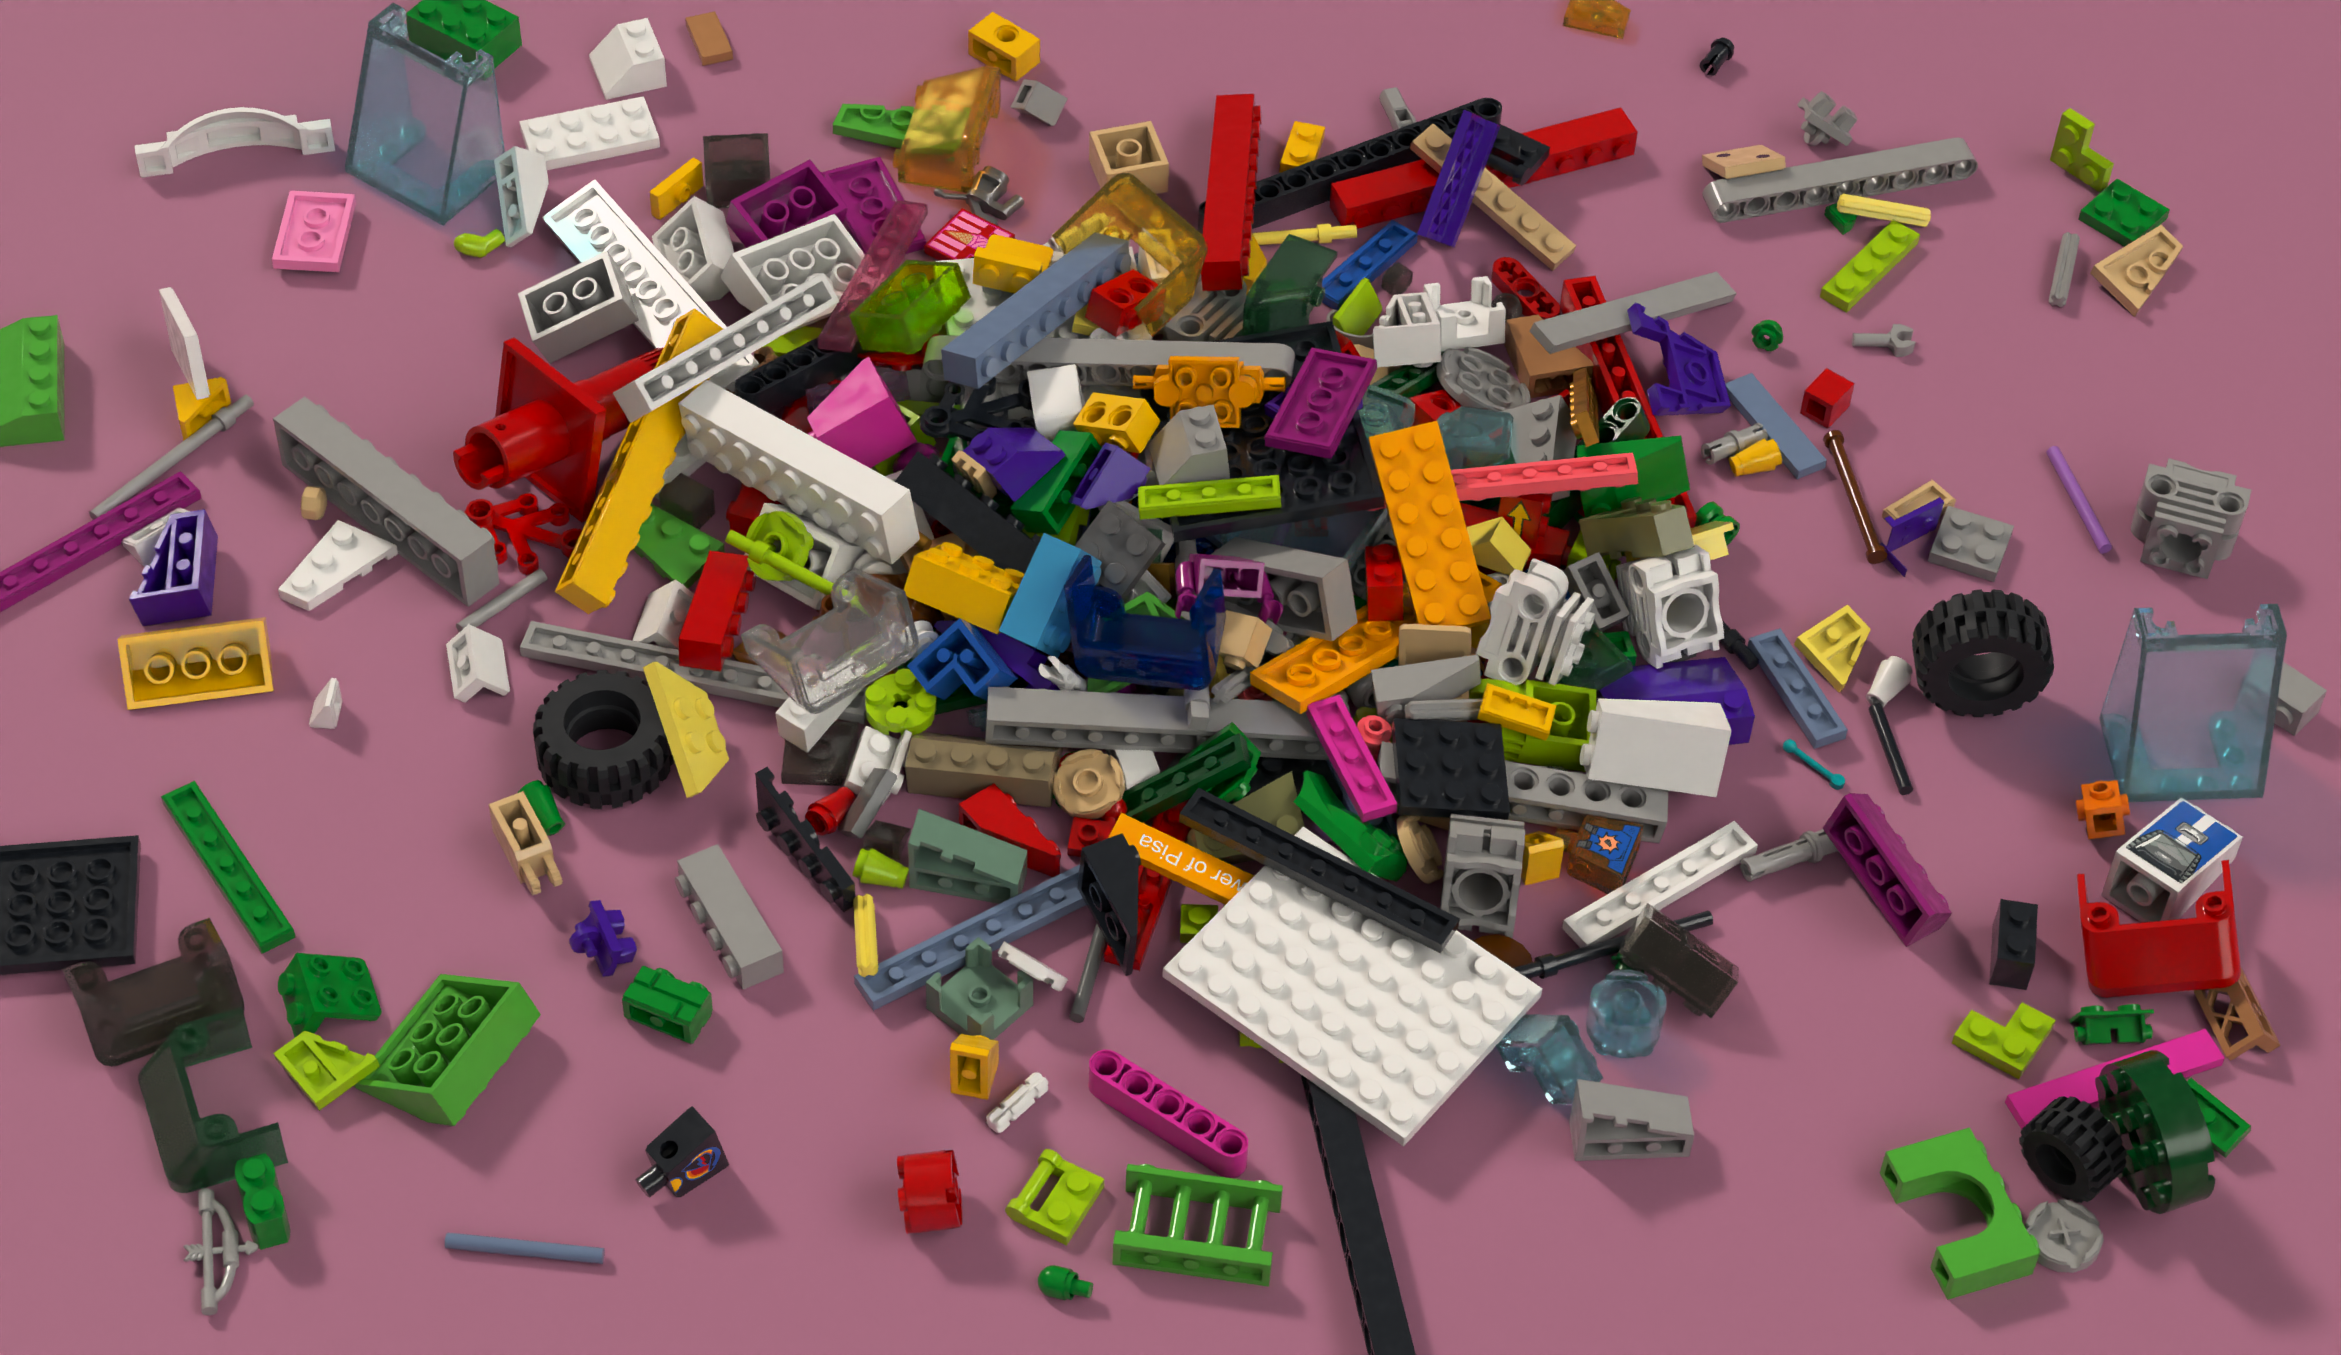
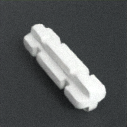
(1017, 1102)

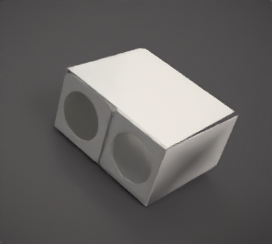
(1055, 399)

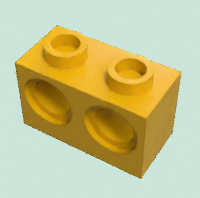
(1118, 421)

